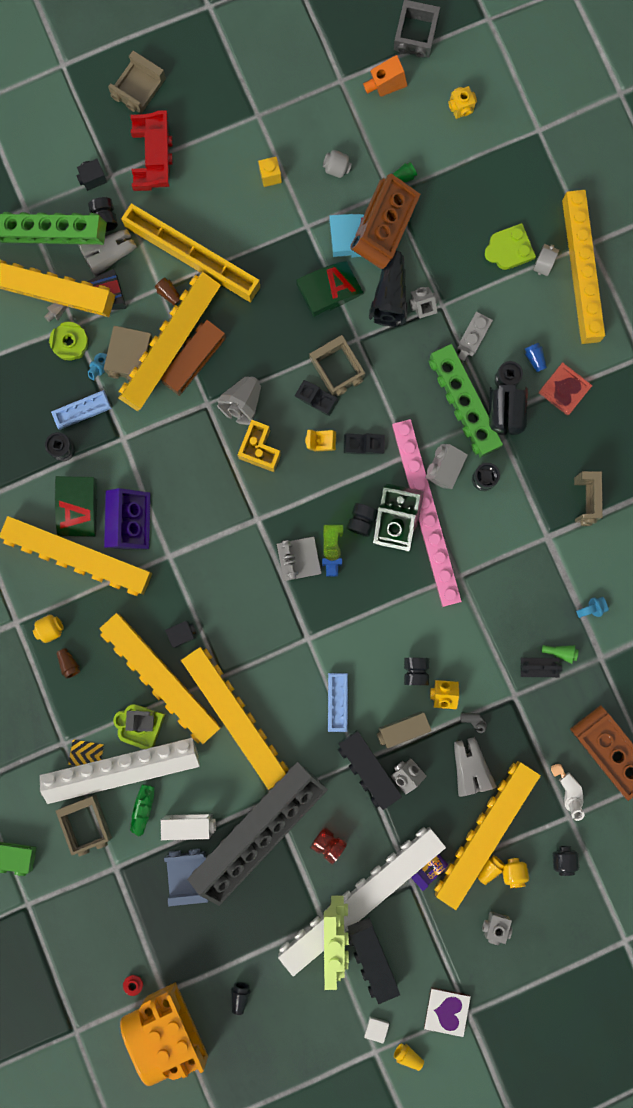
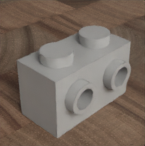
(446, 466)

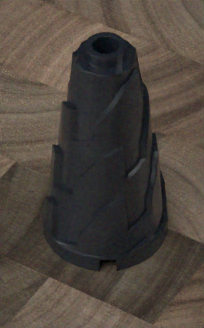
(390, 295)

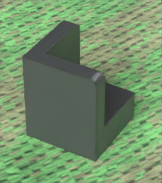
(139, 721)

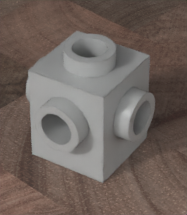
(423, 302)
(408, 775)
(494, 922)

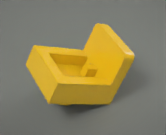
(321, 440)

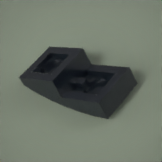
(316, 397)
(364, 443)

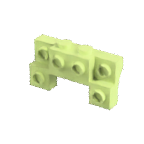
(335, 939)

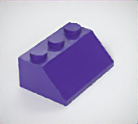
(127, 519)

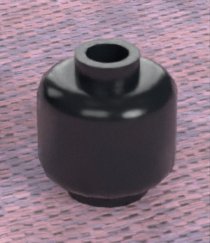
(565, 861)

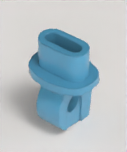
(96, 366)
(596, 607)

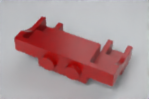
(157, 150)

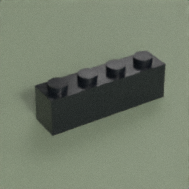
(369, 769)
(373, 960)

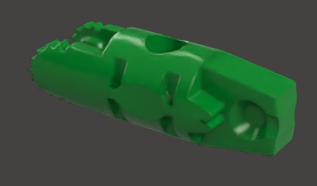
(142, 809)

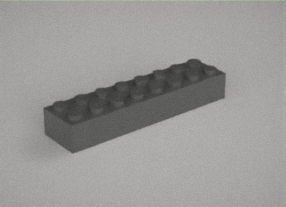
(257, 834)

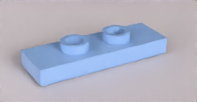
(81, 410)
(337, 702)

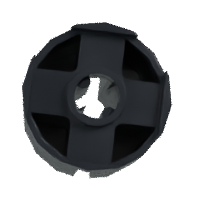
(517, 409)

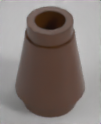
(167, 291)
(67, 663)

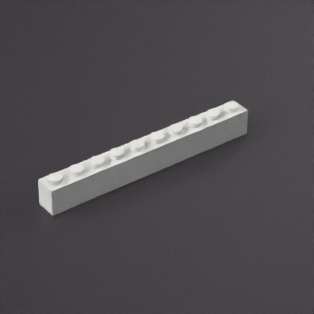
(365, 897)

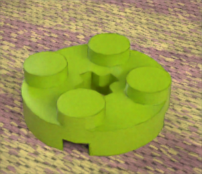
(76, 349)

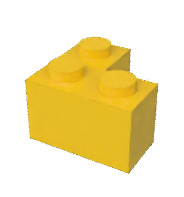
(254, 449)

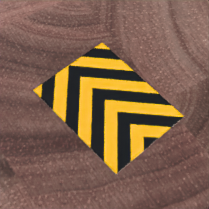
(85, 752)

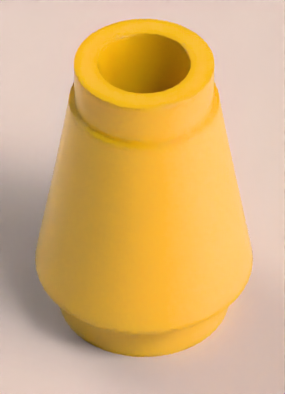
(490, 870)
(408, 1057)

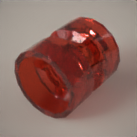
(328, 845)

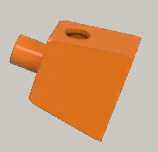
(386, 77)

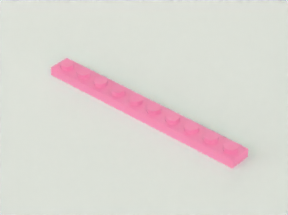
(428, 516)

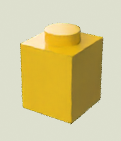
(270, 171)

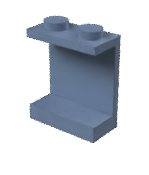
(179, 870)

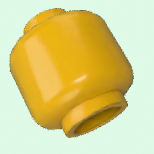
(48, 628)
(515, 873)

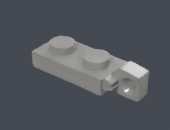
(473, 336)

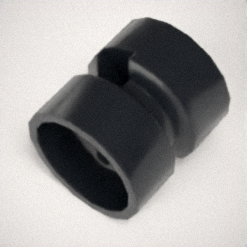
(104, 207)
(508, 374)
(60, 446)
(485, 477)
(362, 519)
(416, 671)

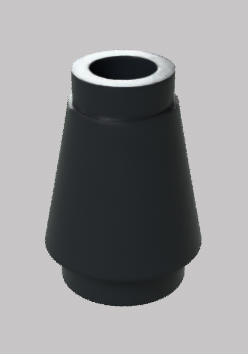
(240, 995)

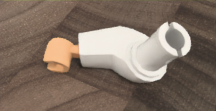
(573, 792)

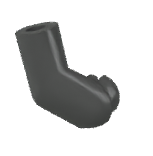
(476, 720)

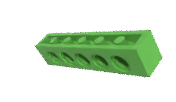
(56, 234)
(449, 357)

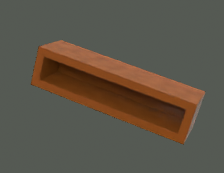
(193, 357)

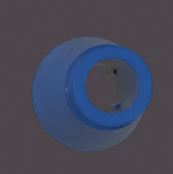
(536, 357)

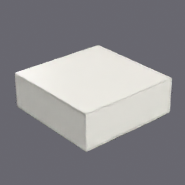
(376, 1029)

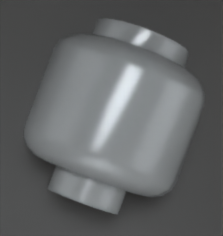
(337, 163)

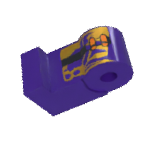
(429, 872)

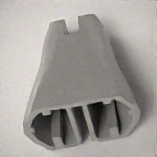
(103, 256)
(472, 769)

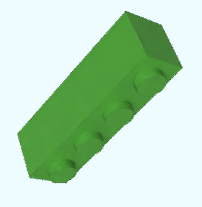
(16, 858)

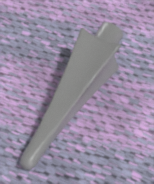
(55, 311)

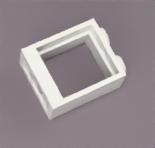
(187, 827)

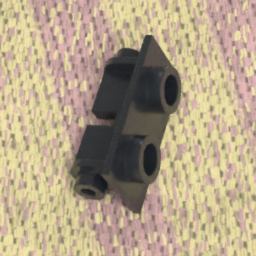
(540, 667)

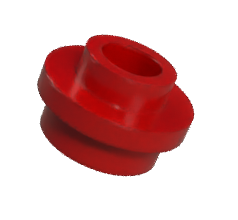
(133, 979)

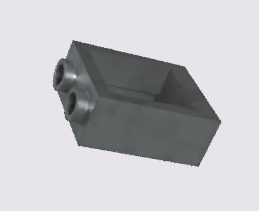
(420, 12)

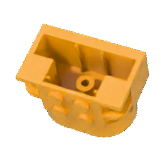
(163, 1038)

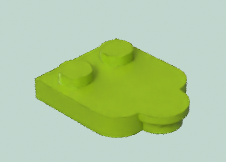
(510, 248)
(140, 739)

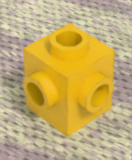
(462, 102)
(445, 694)

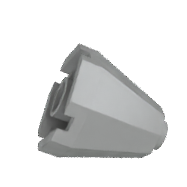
(241, 400)

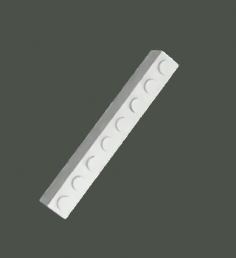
(119, 771)

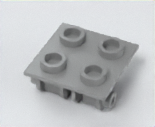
(298, 558)

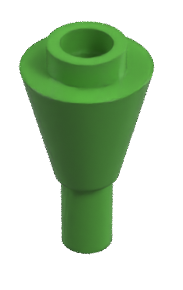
(566, 653)

